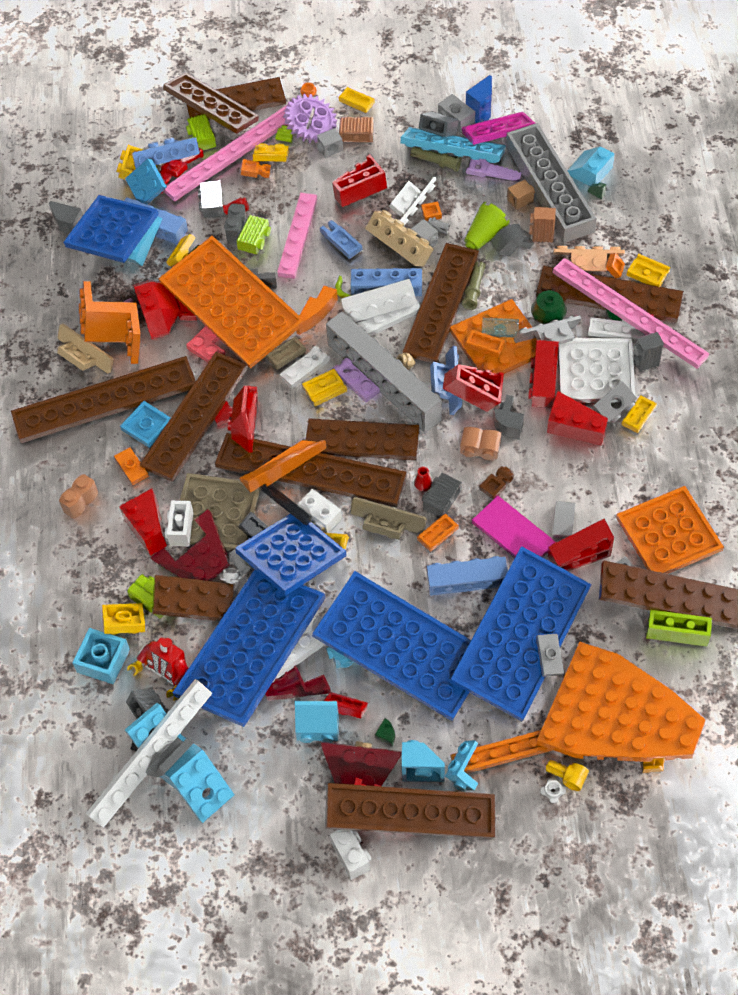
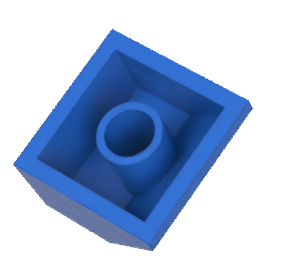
(480, 98)

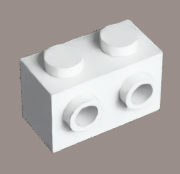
(323, 512)
(179, 523)
(350, 852)

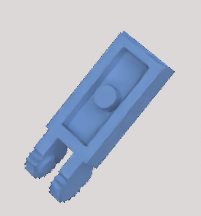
(341, 239)

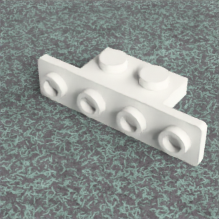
(408, 198)

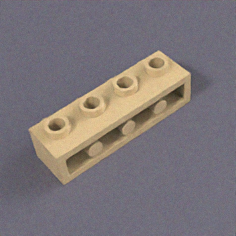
(399, 238)

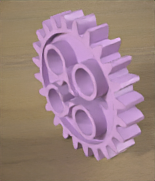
(298, 114)

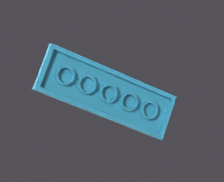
(454, 144)

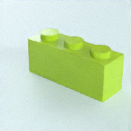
(679, 628)

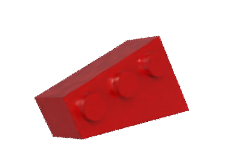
(359, 183)
(544, 374)
(475, 386)
(576, 421)
(145, 521)
(583, 547)

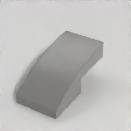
(563, 519)

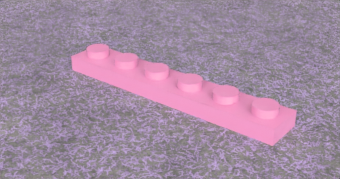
(297, 235)

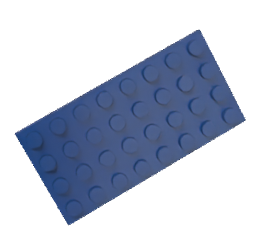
(396, 643)
(250, 647)
(503, 653)

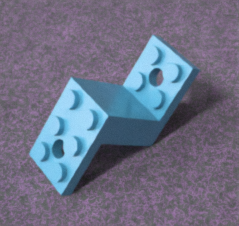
(190, 773)

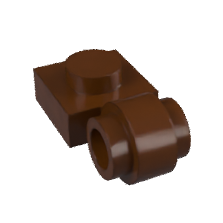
(493, 485)

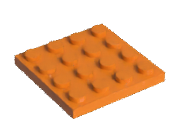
(512, 355)
(669, 531)

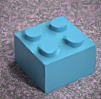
(101, 656)

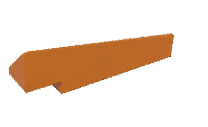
(282, 464)

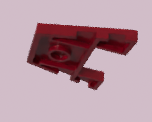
(201, 561)
(292, 686)

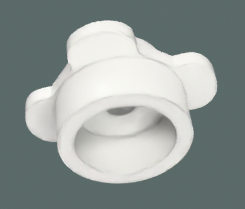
(230, 575)
(553, 784)

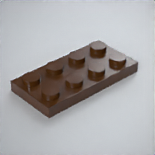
(191, 598)

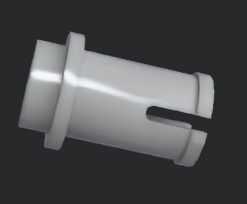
(439, 225)
(240, 564)

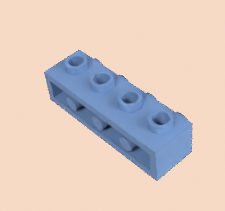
(369, 279)

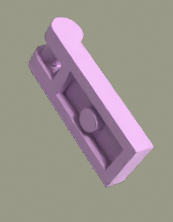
(356, 380)

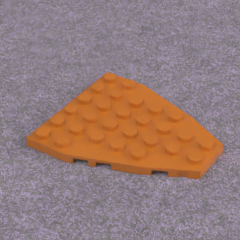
(618, 712)

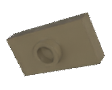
(286, 353)

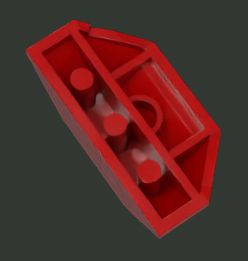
(157, 307)
(244, 417)

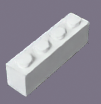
(379, 300)

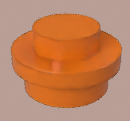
(307, 89)

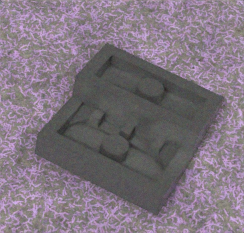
(169, 757)

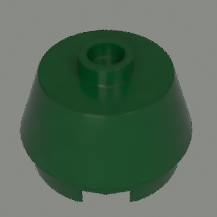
(548, 307)

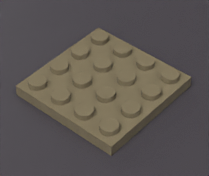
(226, 500)

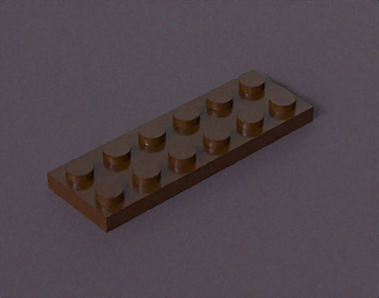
(252, 95)
(211, 102)
(365, 438)

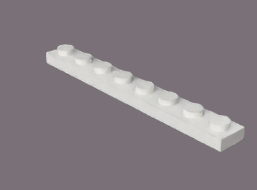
(148, 752)

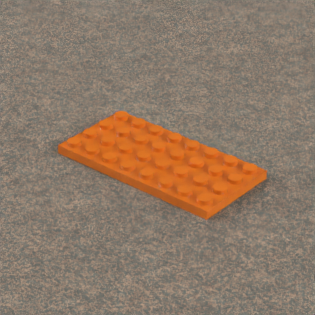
(231, 301)

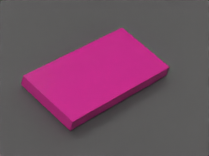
(496, 127)
(511, 529)

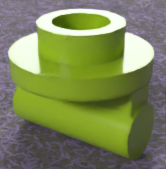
(284, 134)

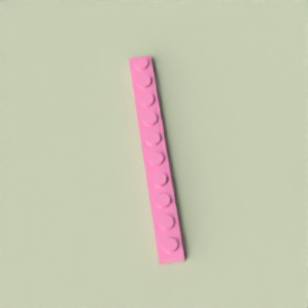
(225, 156)
(630, 312)

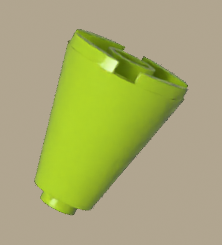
(485, 226)

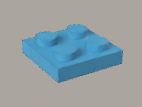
(146, 182)
(145, 424)

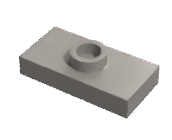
(549, 655)

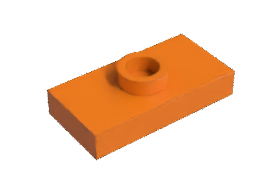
(485, 343)
(131, 466)
(437, 532)

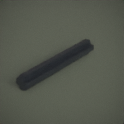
(287, 504)

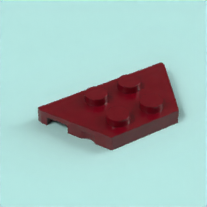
(360, 762)

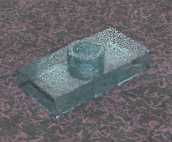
(500, 327)

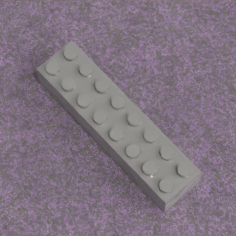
(551, 182)
(385, 371)

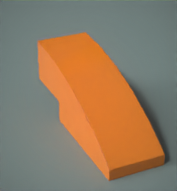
(318, 308)

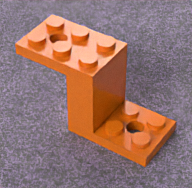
(109, 322)

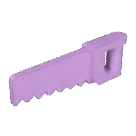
(492, 170)

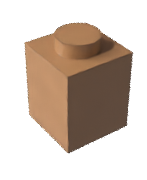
(520, 194)

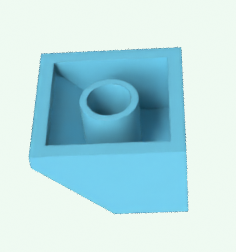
(592, 165)
(316, 721)
(421, 763)

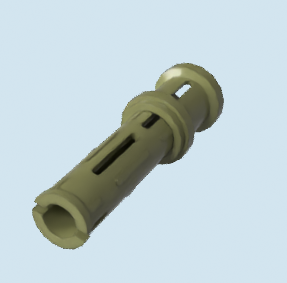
(443, 160)
(473, 292)

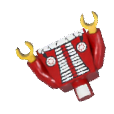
(164, 660)

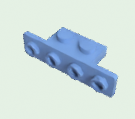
(166, 151)
(437, 379)

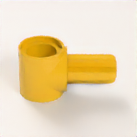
(573, 775)

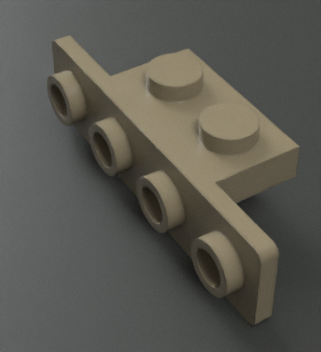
(386, 519)

